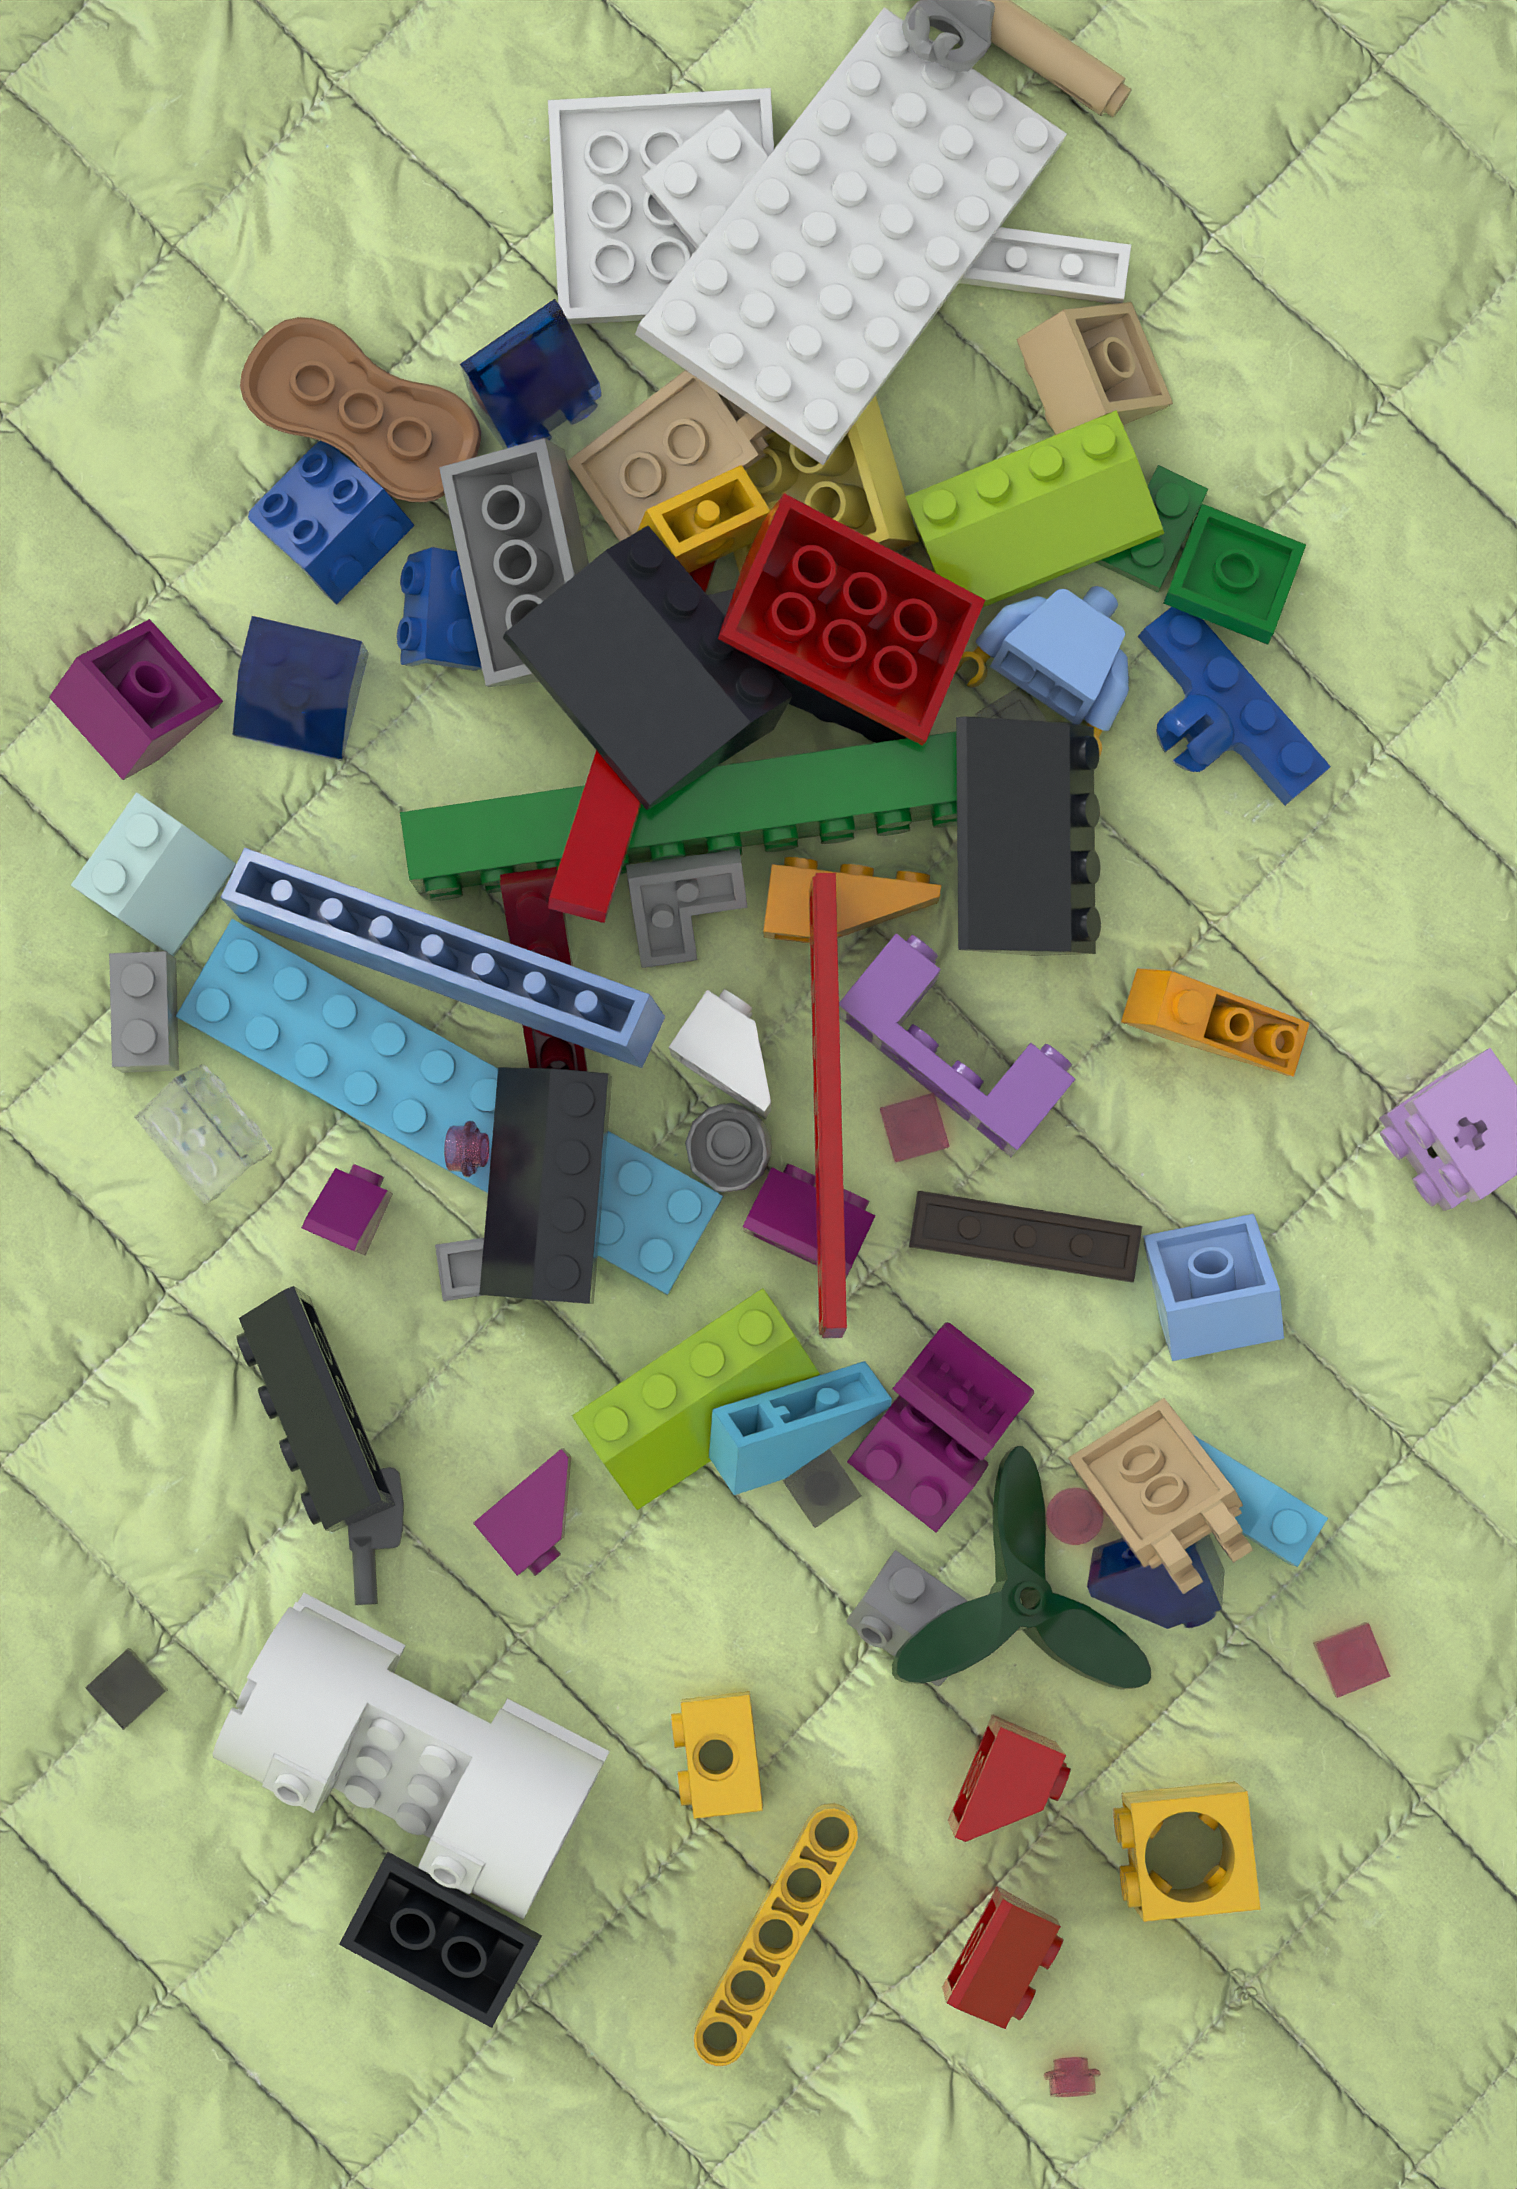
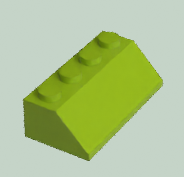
(1038, 511)
(660, 1419)

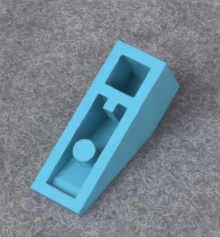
(792, 1425)
(1268, 1512)

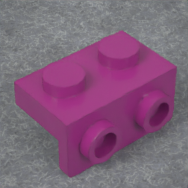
(963, 1390)
(917, 1464)

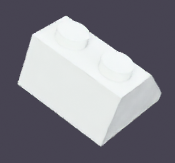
(725, 1049)

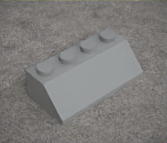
(513, 542)

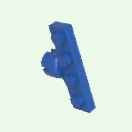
(1226, 709)

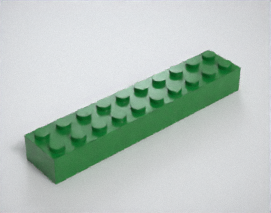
(721, 811)

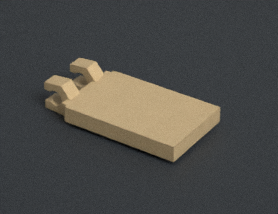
(664, 449)
(1162, 1492)

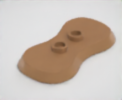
(322, 386)

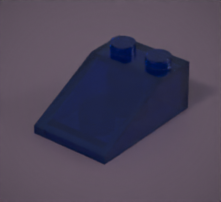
(532, 379)

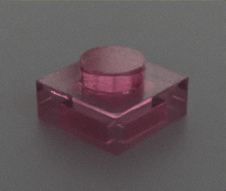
(914, 1128)
(1351, 1659)

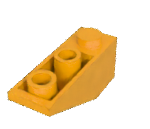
(859, 896)
(1214, 1020)

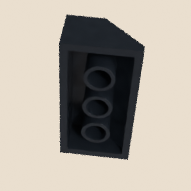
(546, 1184)
(315, 1411)

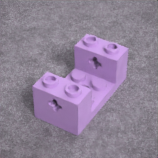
(1469, 1124)

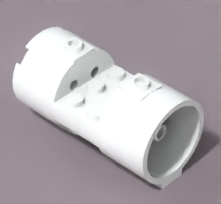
(336, 1716)

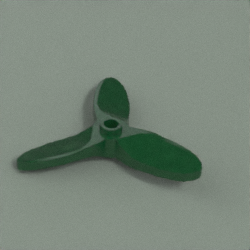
(1056, 1624)

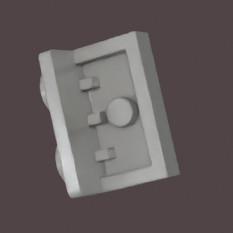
(900, 1604)

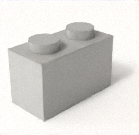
(144, 1012)

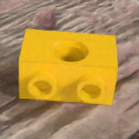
(709, 519)
(726, 1790)

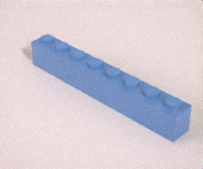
(444, 957)

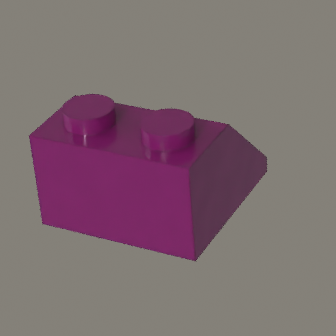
(134, 698)
(787, 1216)

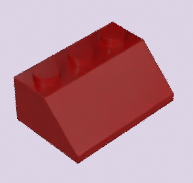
(1007, 1780)

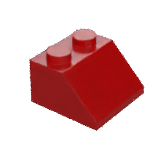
(1001, 1960)

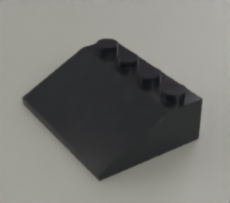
(643, 671)
(1026, 837)

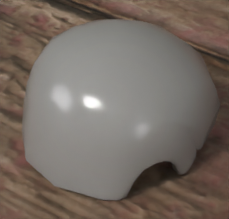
(728, 1147)

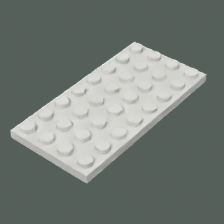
(850, 238)

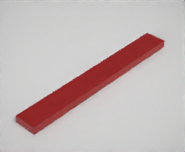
(600, 833)
(827, 1106)

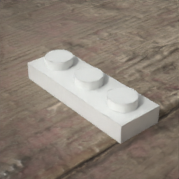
(1052, 266)

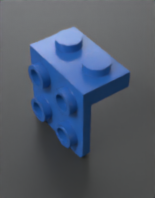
(330, 519)

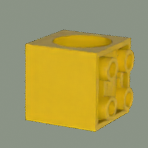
(1226, 1887)

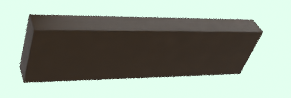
(1025, 1236)

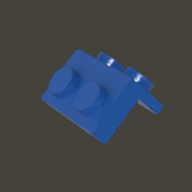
(436, 613)

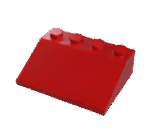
(850, 618)

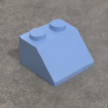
(1214, 1287)

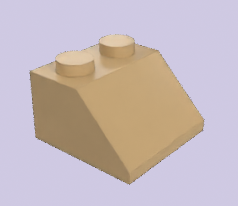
(1092, 365)

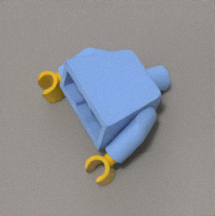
(1061, 654)

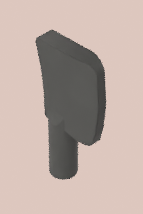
(373, 1533)

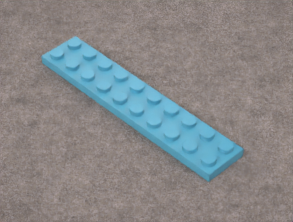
(419, 1086)

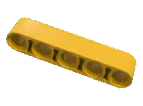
(771, 1962)

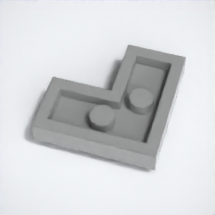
(674, 890)

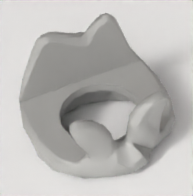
(962, 23)

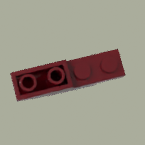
(546, 933)

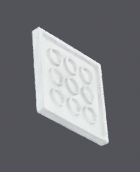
(610, 232)

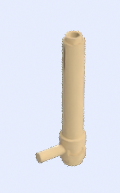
(1057, 59)

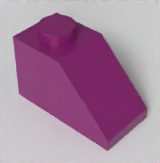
(349, 1208)
(531, 1517)

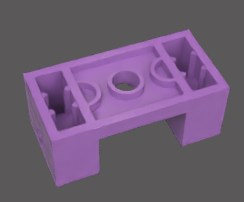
(887, 997)

